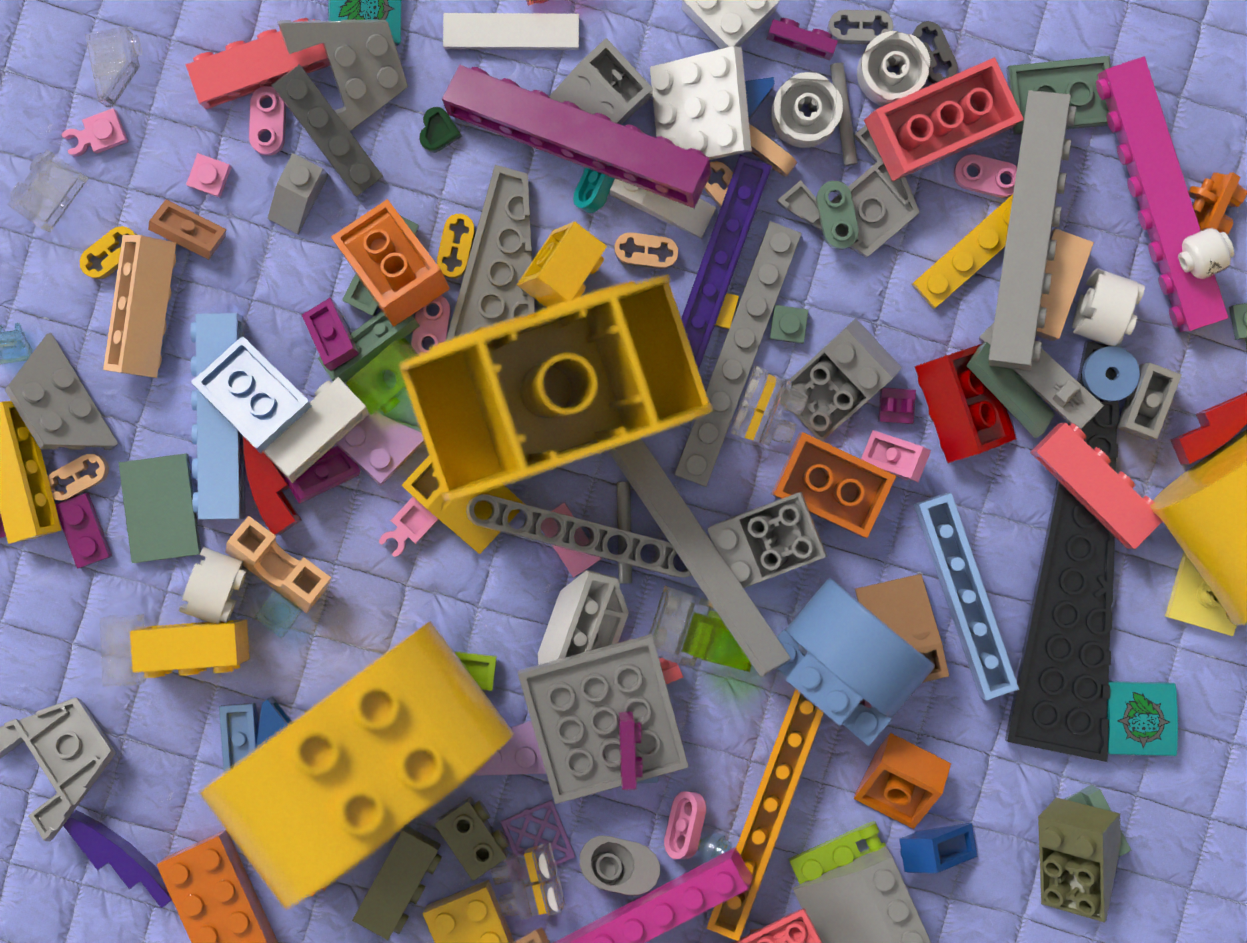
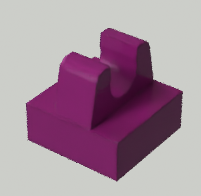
(897, 405)

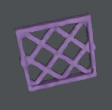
(527, 813)

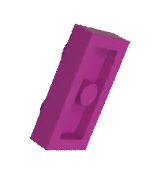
(789, 34)
(330, 334)
(326, 473)
(83, 530)
(629, 764)

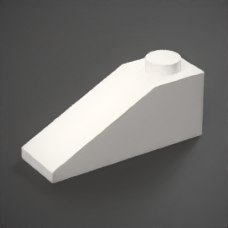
(684, 217)

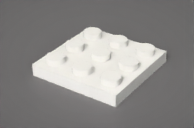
(703, 102)

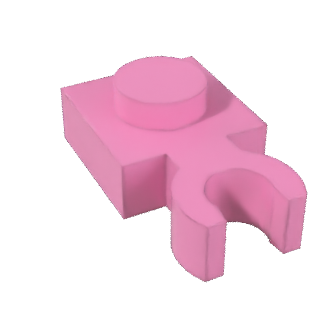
(101, 132)
(412, 522)

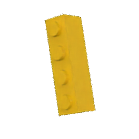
(25, 490)

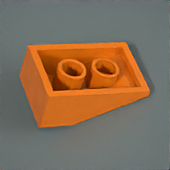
(391, 262)

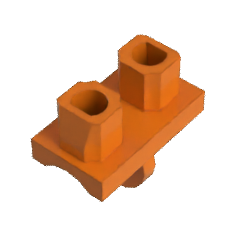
(1213, 199)

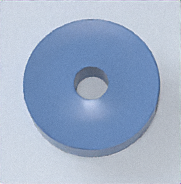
(1095, 373)

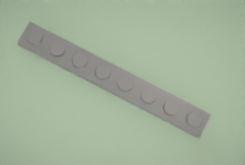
(738, 352)

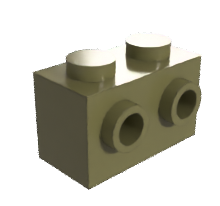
(472, 837)

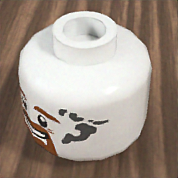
(1206, 253)

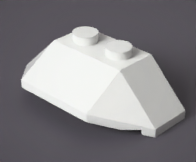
(585, 617)

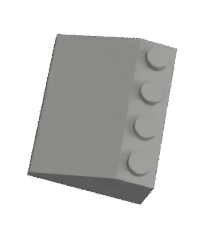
(862, 903)

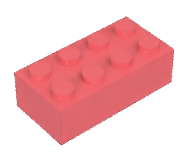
(943, 119)

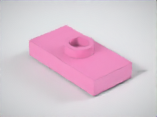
(574, 561)

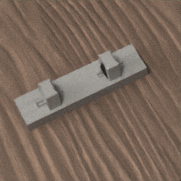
(1057, 388)

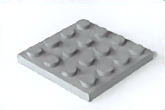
(577, 711)

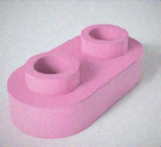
(267, 119)
(988, 175)
(432, 326)
(685, 825)

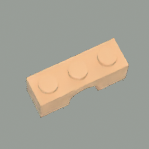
(293, 578)

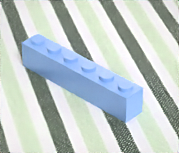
(219, 444)
(966, 596)

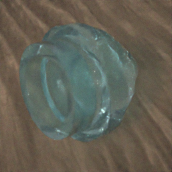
(713, 846)

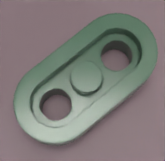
(837, 214)

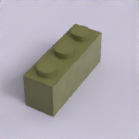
(398, 883)

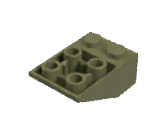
(1078, 857)

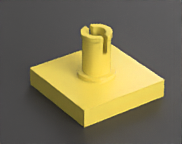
(1195, 602)

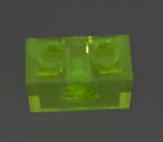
(370, 382)

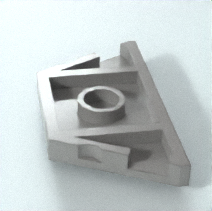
(56, 402)

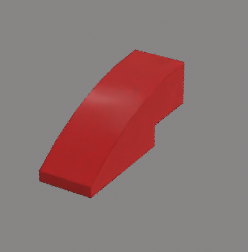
(1216, 428)
(267, 490)

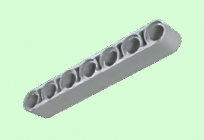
(565, 535)

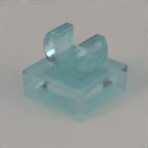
(14, 345)

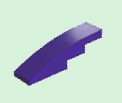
(105, 846)

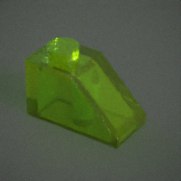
(713, 642)

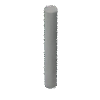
(845, 122)
(624, 523)

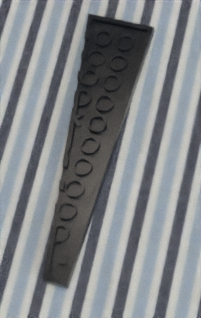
(1070, 619)

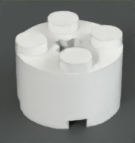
(894, 50)
(822, 99)
(1107, 308)
(212, 586)

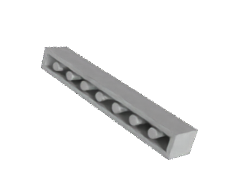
(1030, 230)

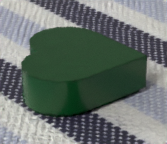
(438, 130)

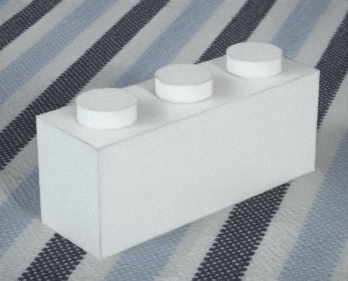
(329, 419)

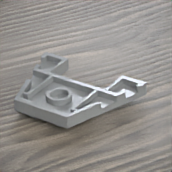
(360, 59)
(878, 202)
(68, 751)

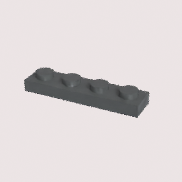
(327, 130)

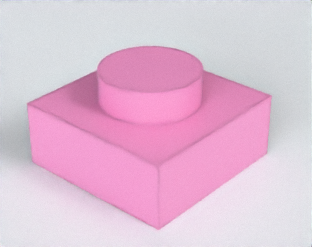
(208, 175)

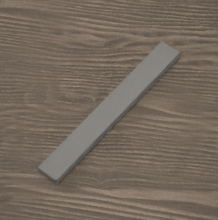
(700, 556)

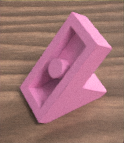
(896, 456)

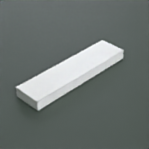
(511, 31)

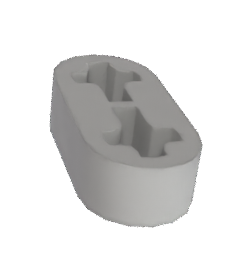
(858, 18)

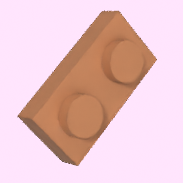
(187, 229)

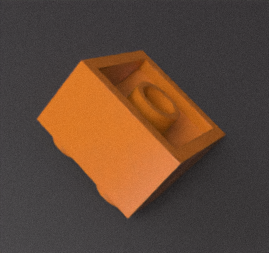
(903, 781)

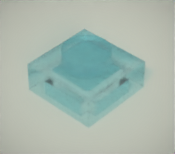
(278, 614)

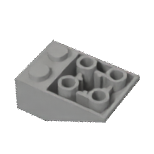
(605, 85)
(842, 378)
(768, 540)

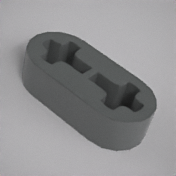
(941, 50)

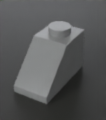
(296, 193)

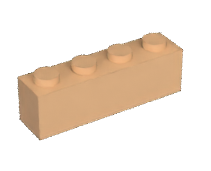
(140, 306)

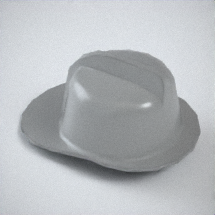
(619, 865)

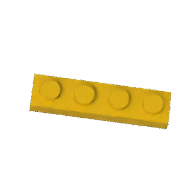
(965, 257)

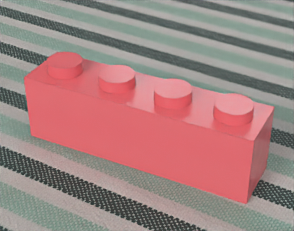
(248, 67)
(1097, 485)

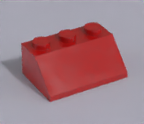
(962, 407)

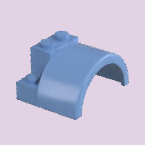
(849, 661)

